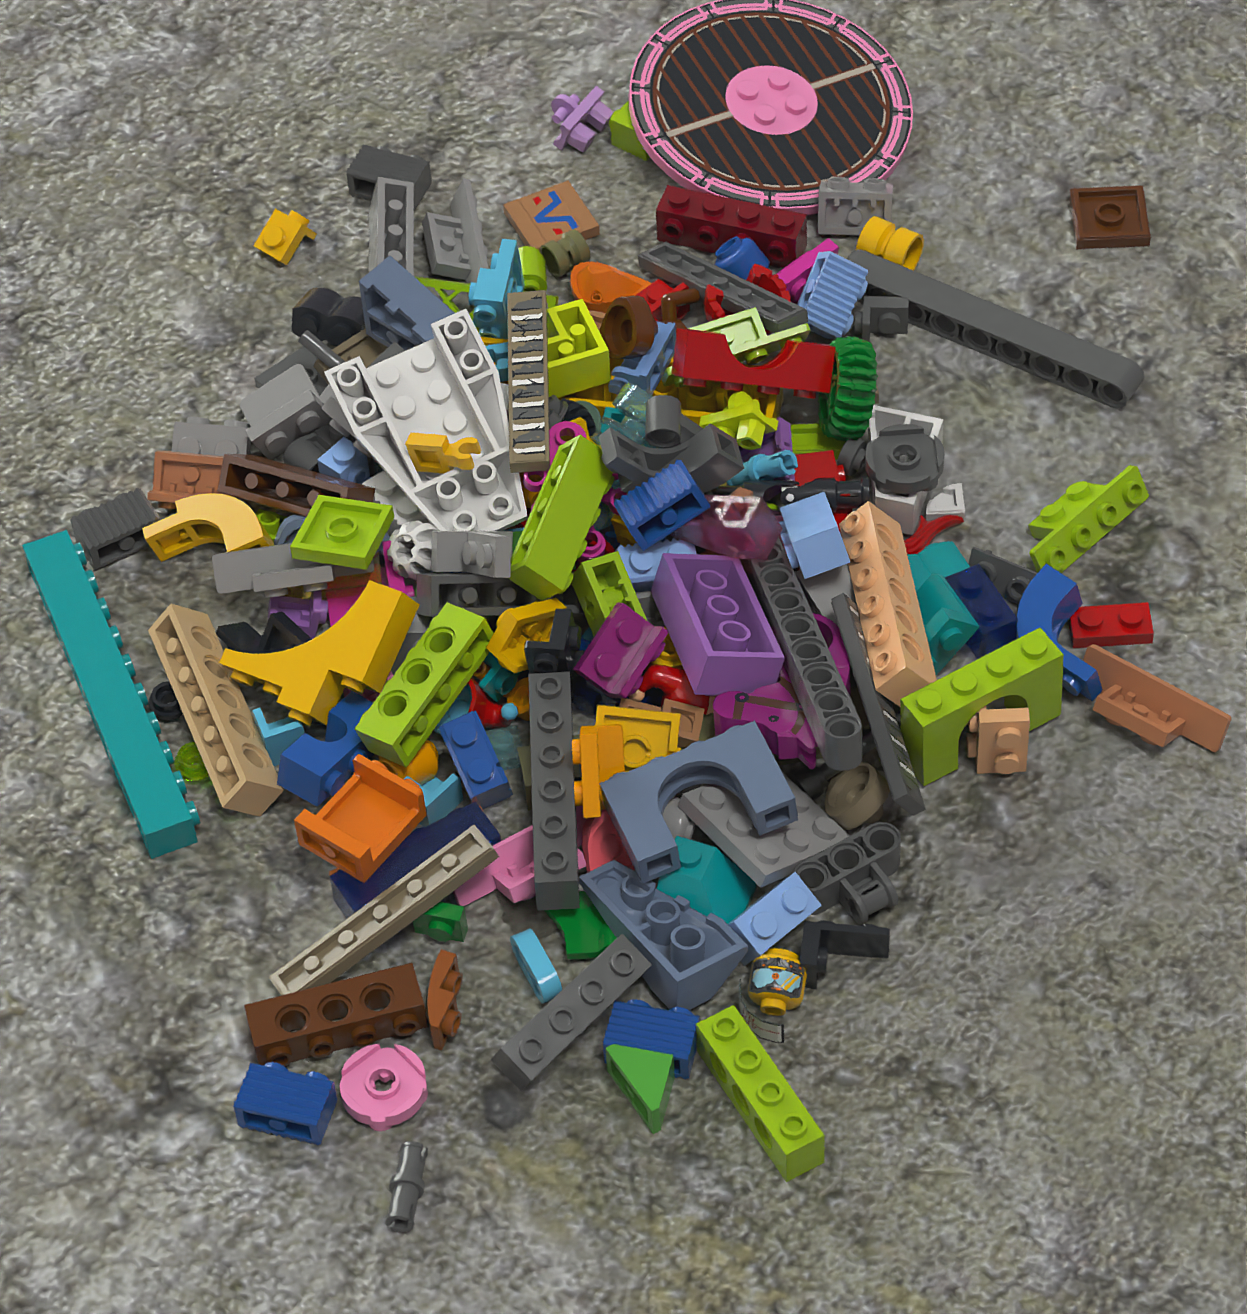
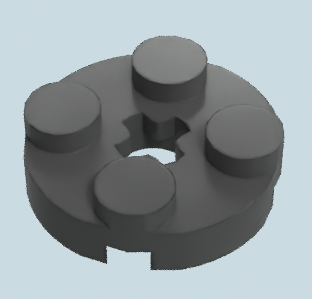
(894, 476)

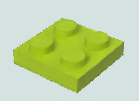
(342, 532)

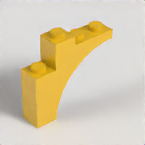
(348, 655)

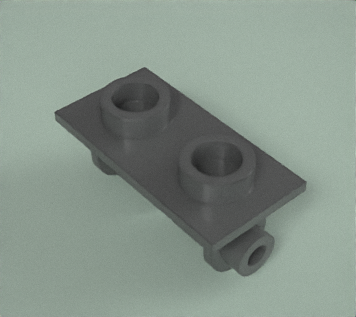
(1006, 576)

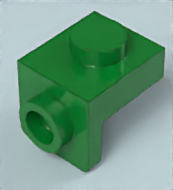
(443, 922)

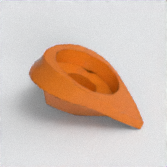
(602, 284)

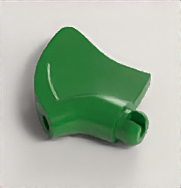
(583, 929)

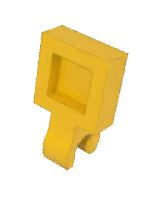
(436, 455)

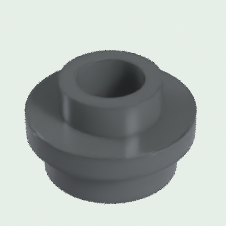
(853, 456)

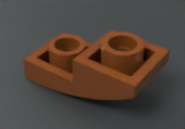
(441, 1000)

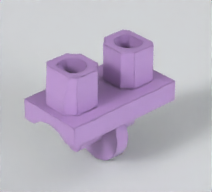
(576, 116)

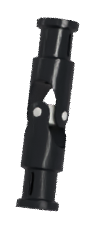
(793, 493)

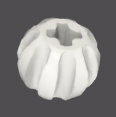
(411, 549)

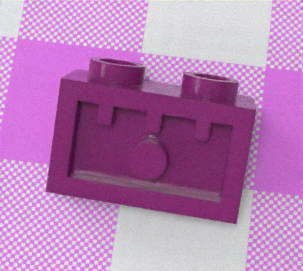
(621, 652)

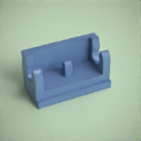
(648, 369)

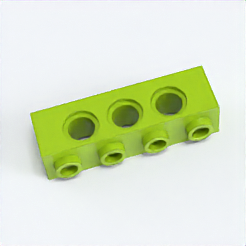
(425, 685)
(760, 1093)

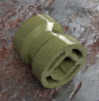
(565, 253)

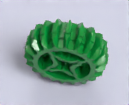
(849, 405)

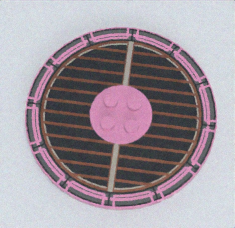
(768, 102)

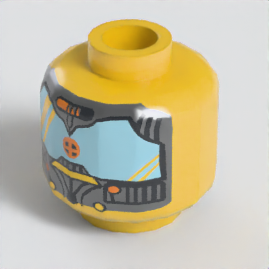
(777, 981)

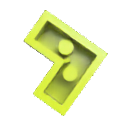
(575, 350)

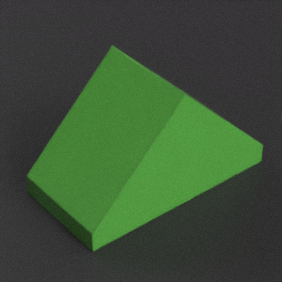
(644, 1079)

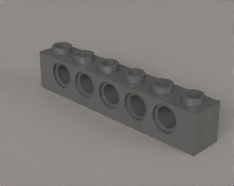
(553, 792)

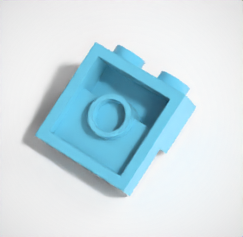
(491, 290)

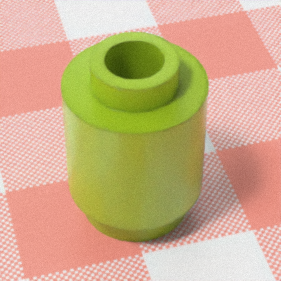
(533, 269)

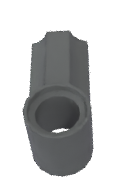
(666, 424)

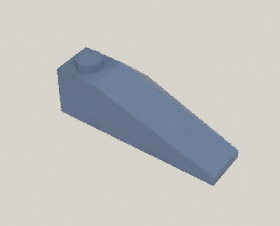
(686, 949)

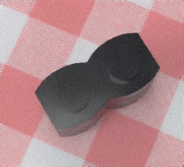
(328, 316)

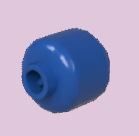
(739, 256)

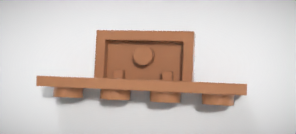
(1151, 705)

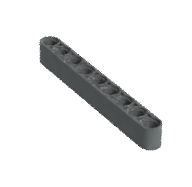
(1004, 333)
(807, 659)

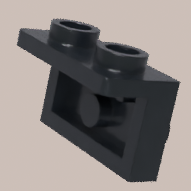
(560, 652)

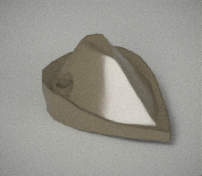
(856, 796)

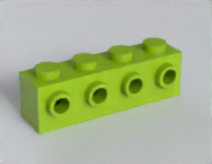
(561, 519)

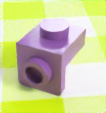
(303, 612)

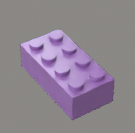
(716, 623)

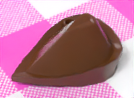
(628, 328)

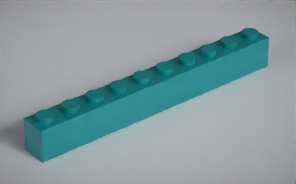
(111, 696)

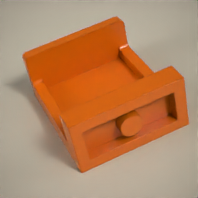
(363, 819)

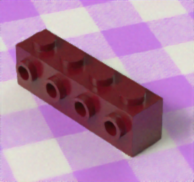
(710, 220)

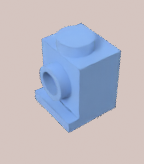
(345, 462)

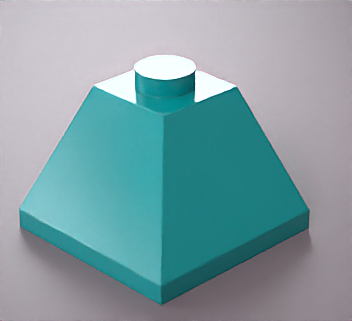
(708, 881)

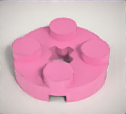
(387, 1107)

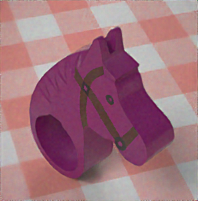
(777, 706)

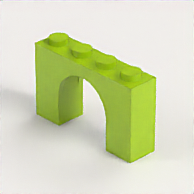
(1023, 672)

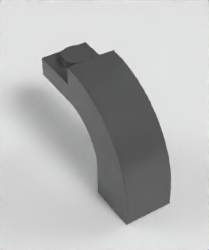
(709, 457)

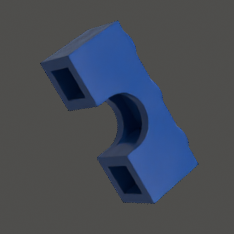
(318, 767)

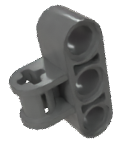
(863, 886)

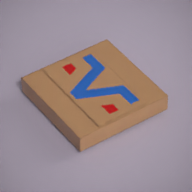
(550, 214)

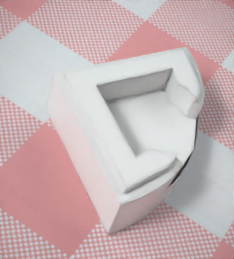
(947, 503)

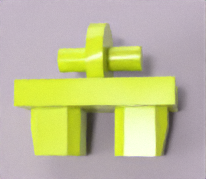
(742, 421)

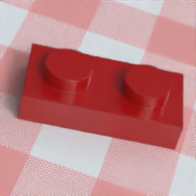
(1111, 625)

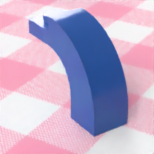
(1049, 605)

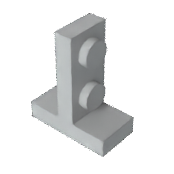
(473, 552)

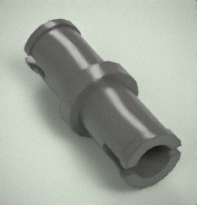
(406, 1186)

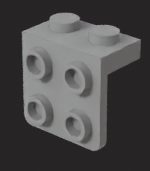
(283, 411)

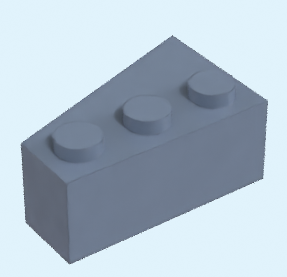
(399, 306)

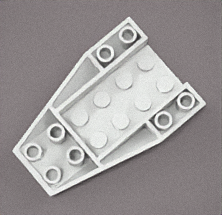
(440, 390)

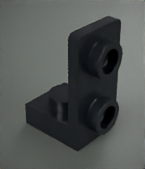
(839, 939)

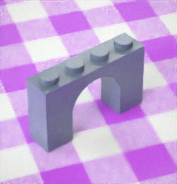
(732, 760)

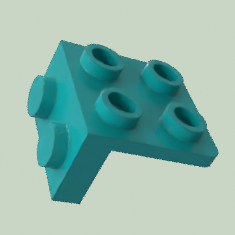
(944, 619)

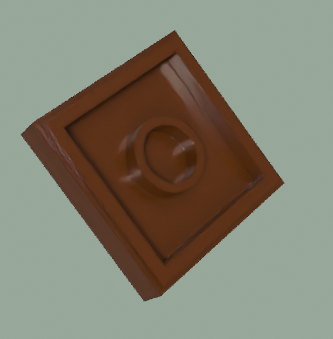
(1109, 217)

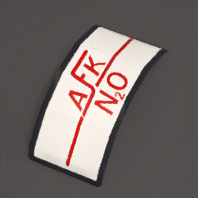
(761, 1028)

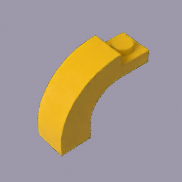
(207, 520)

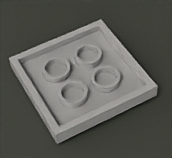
(766, 856)

